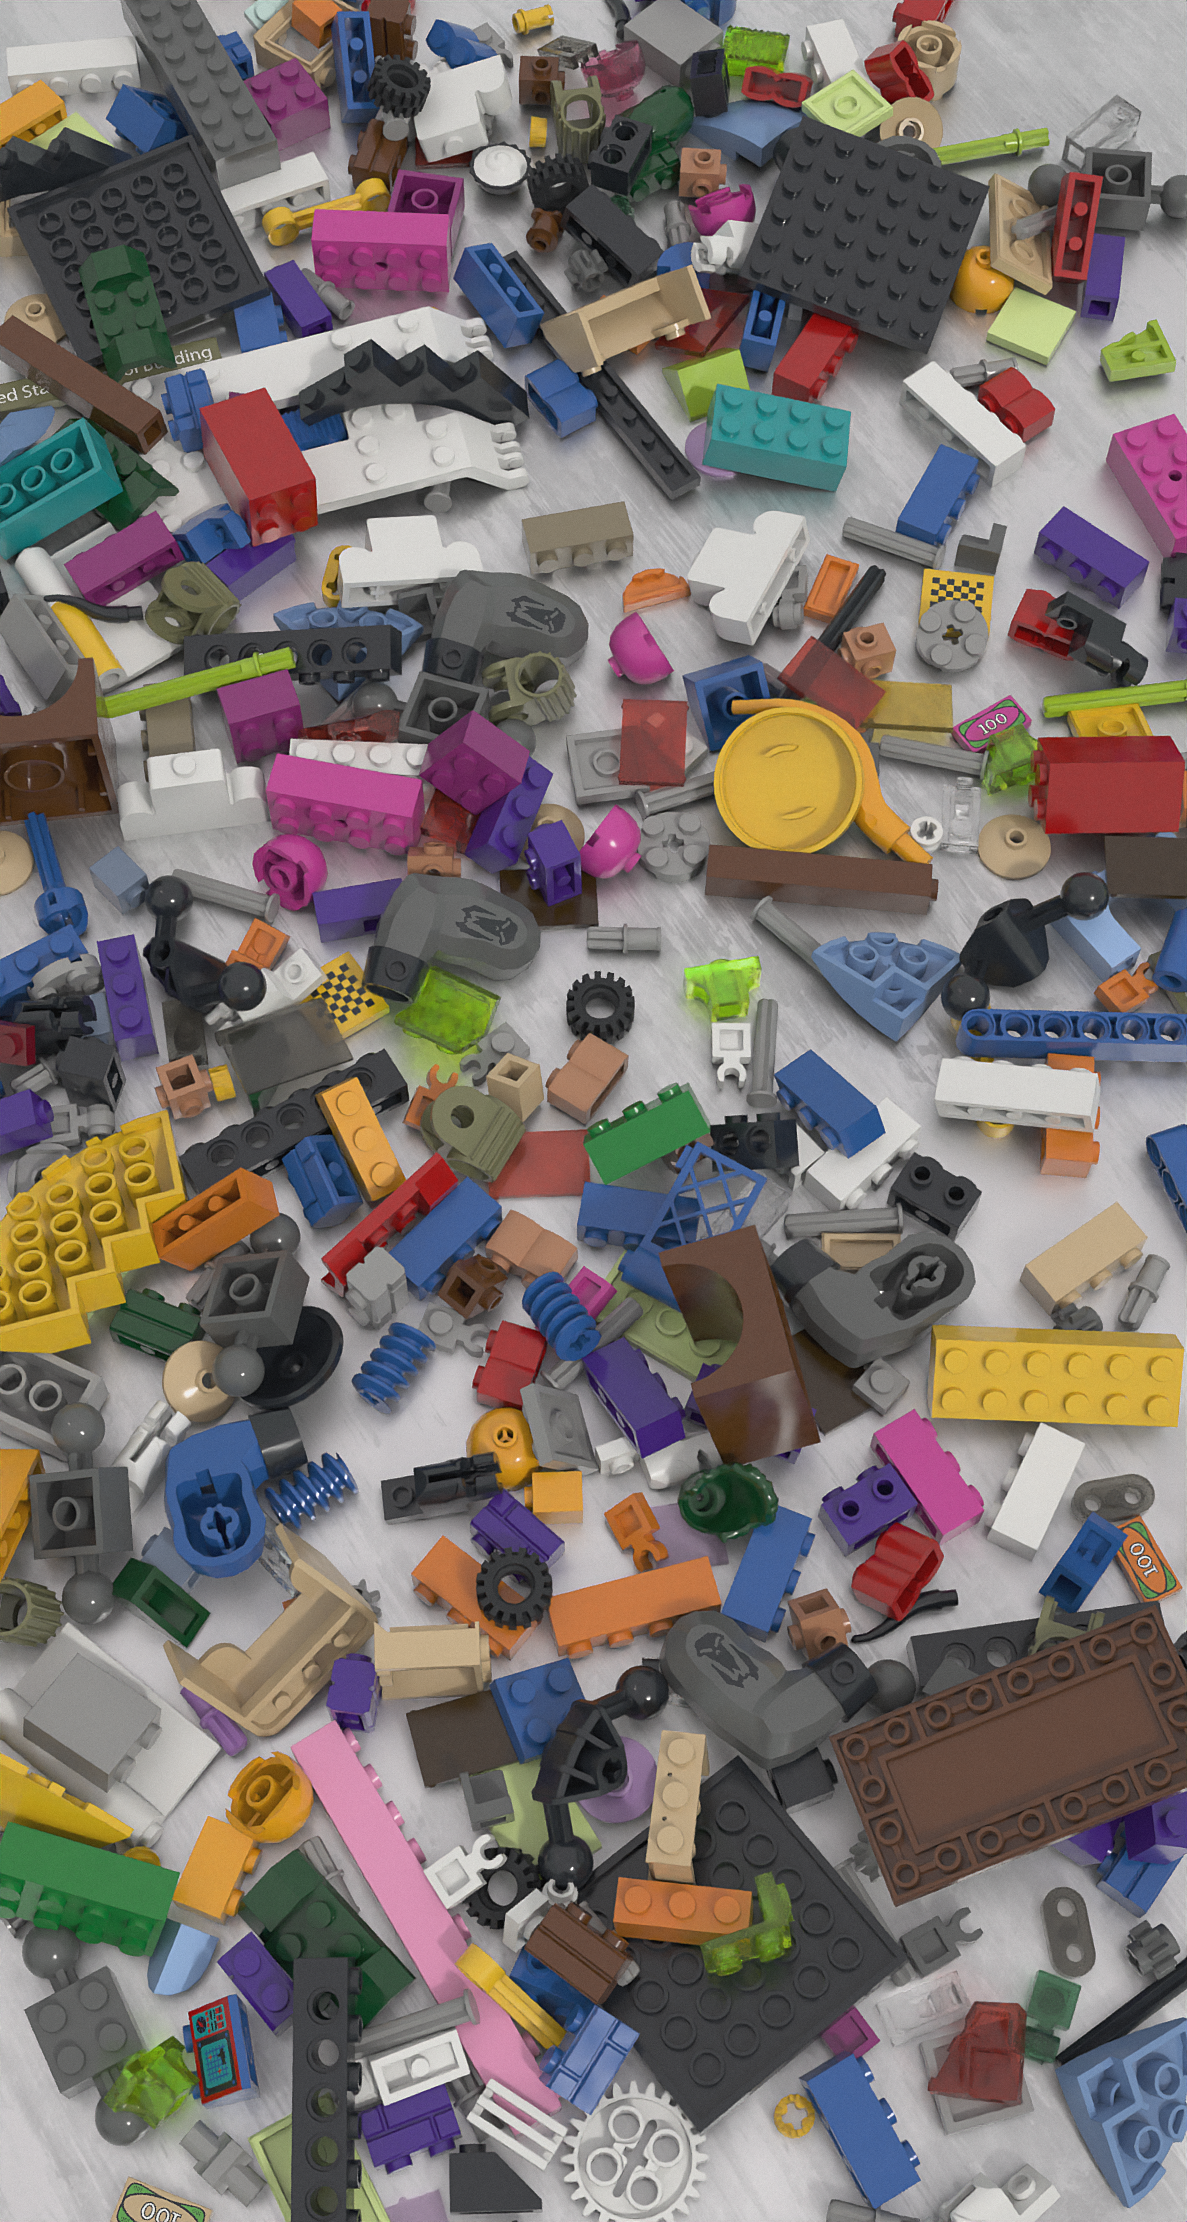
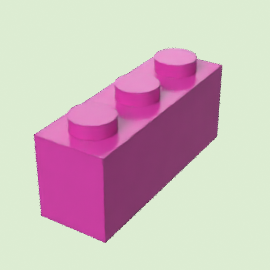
(930, 1474)

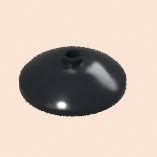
(299, 1368)

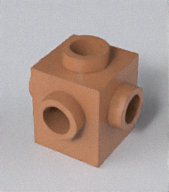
(701, 172)
(868, 650)
(433, 856)
(183, 1087)
(817, 1623)

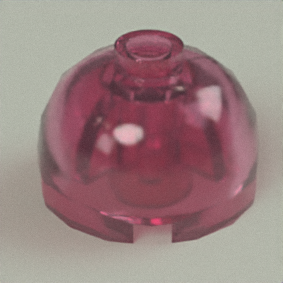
(617, 70)

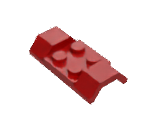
(395, 1214)

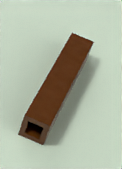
(81, 385)
(820, 879)

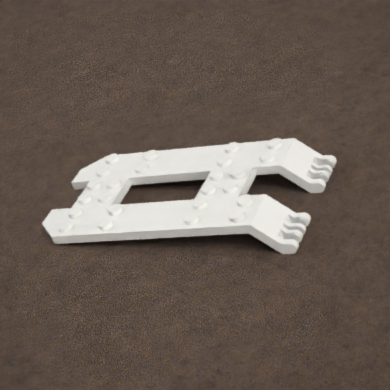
(385, 444)

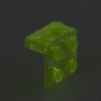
(449, 1012)
(761, 1940)

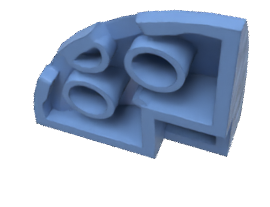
(748, 128)
(23, 430)
(309, 617)
(886, 978)
(1131, 2104)

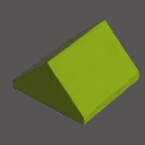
(696, 379)

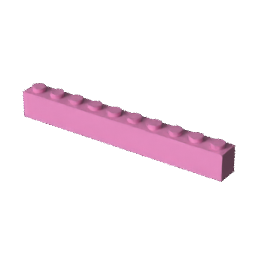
(418, 1914)

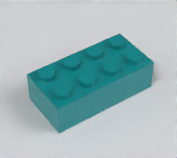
(776, 438)
(54, 486)

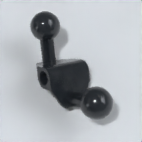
(1012, 942)
(186, 971)
(588, 1762)

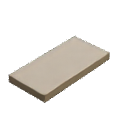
(1021, 259)

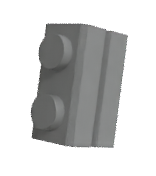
(376, 1289)

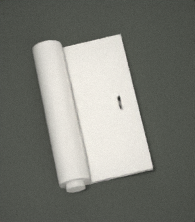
(160, 1773)

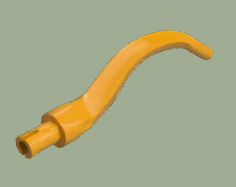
(874, 816)

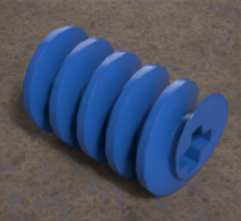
(560, 1317)
(389, 1365)
(311, 1490)

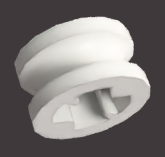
(927, 824)

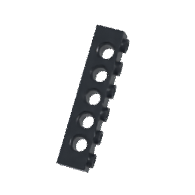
(381, 642)
(199, 1161)
(1010, 1638)
(310, 2075)

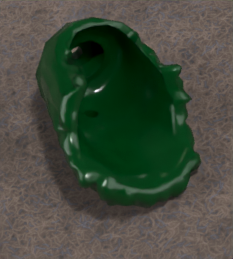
(668, 112)
(737, 1497)

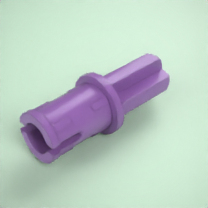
(219, 1724)

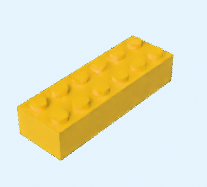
(1054, 1375)

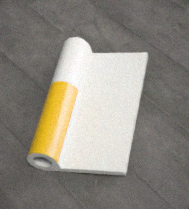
(117, 649)

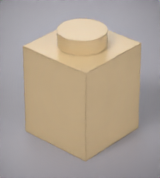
(516, 1084)

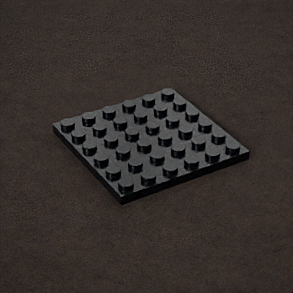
(156, 205)
(863, 235)
(727, 2035)

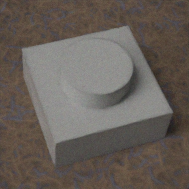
(881, 1386)

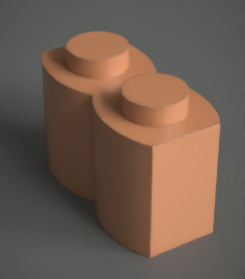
(586, 1078)
(529, 1249)

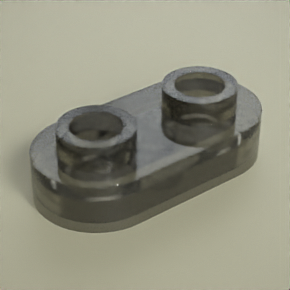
(1110, 1498)
(1067, 1931)

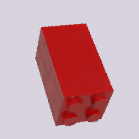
(259, 466)
(1107, 784)

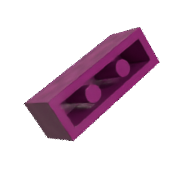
(124, 560)

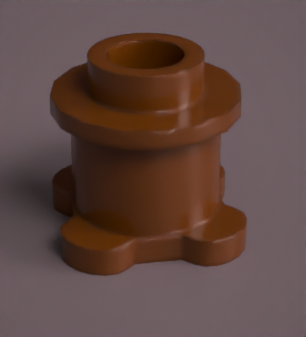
(545, 230)

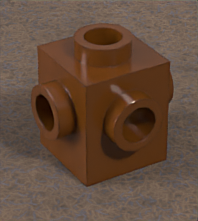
(535, 79)
(473, 1286)

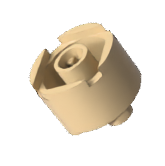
(936, 53)

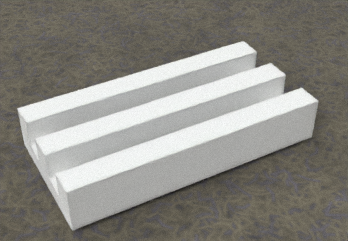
(485, 2103)

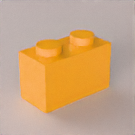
(217, 1871)

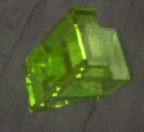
(1009, 759)
(723, 986)
(153, 2084)

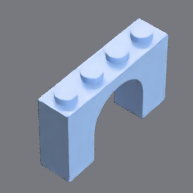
(1102, 940)

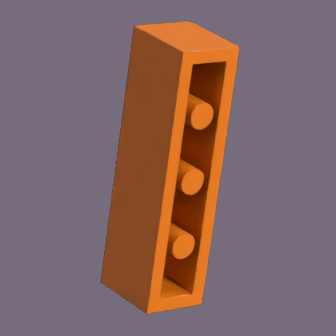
(631, 1607)

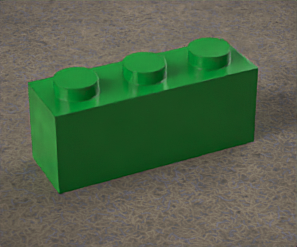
(646, 1132)

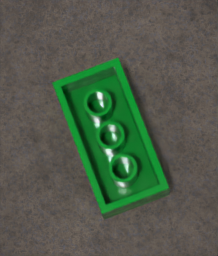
(84, 1889)

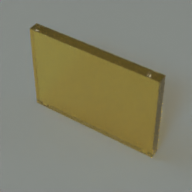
(912, 707)

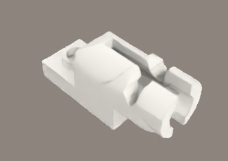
(725, 249)
(285, 988)
(147, 1453)
(663, 1467)
(410, 2068)
(1019, 2200)

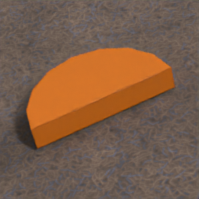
(653, 588)

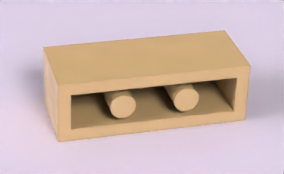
(1084, 1259)

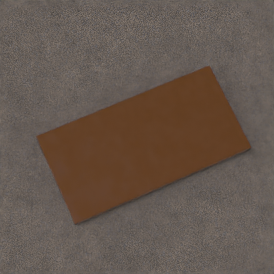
(1020, 1756)

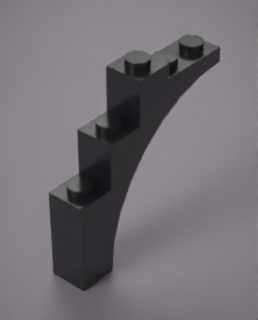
(69, 157)
(419, 377)

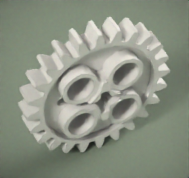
(598, 2138)

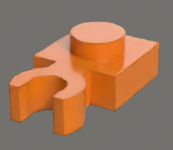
(1125, 991)
(423, 1096)
(633, 1528)

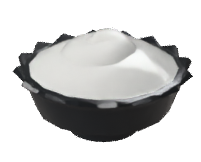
(500, 167)

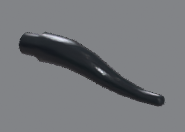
(622, 16)
(107, 614)
(927, 1601)

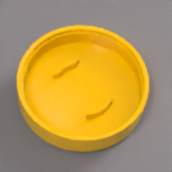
(789, 781)

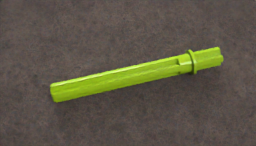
(1004, 144)
(199, 682)
(1142, 694)

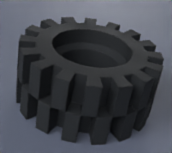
(399, 86)
(555, 171)
(602, 988)
(514, 1563)
(527, 1880)

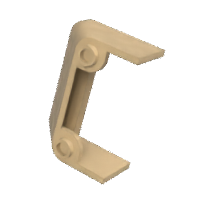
(627, 319)
(292, 1656)

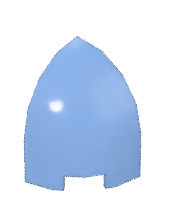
(179, 1958)

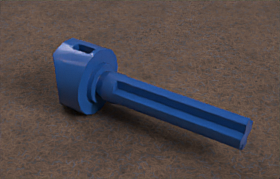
(58, 901)

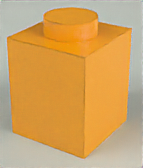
(556, 1497)

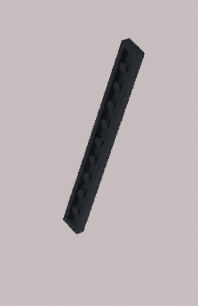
(618, 402)

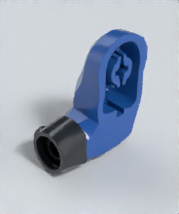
(214, 1487)

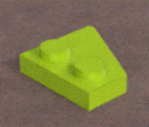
(1138, 355)

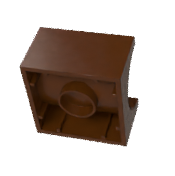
(60, 756)
(759, 1395)

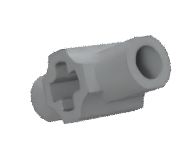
(222, 2163)

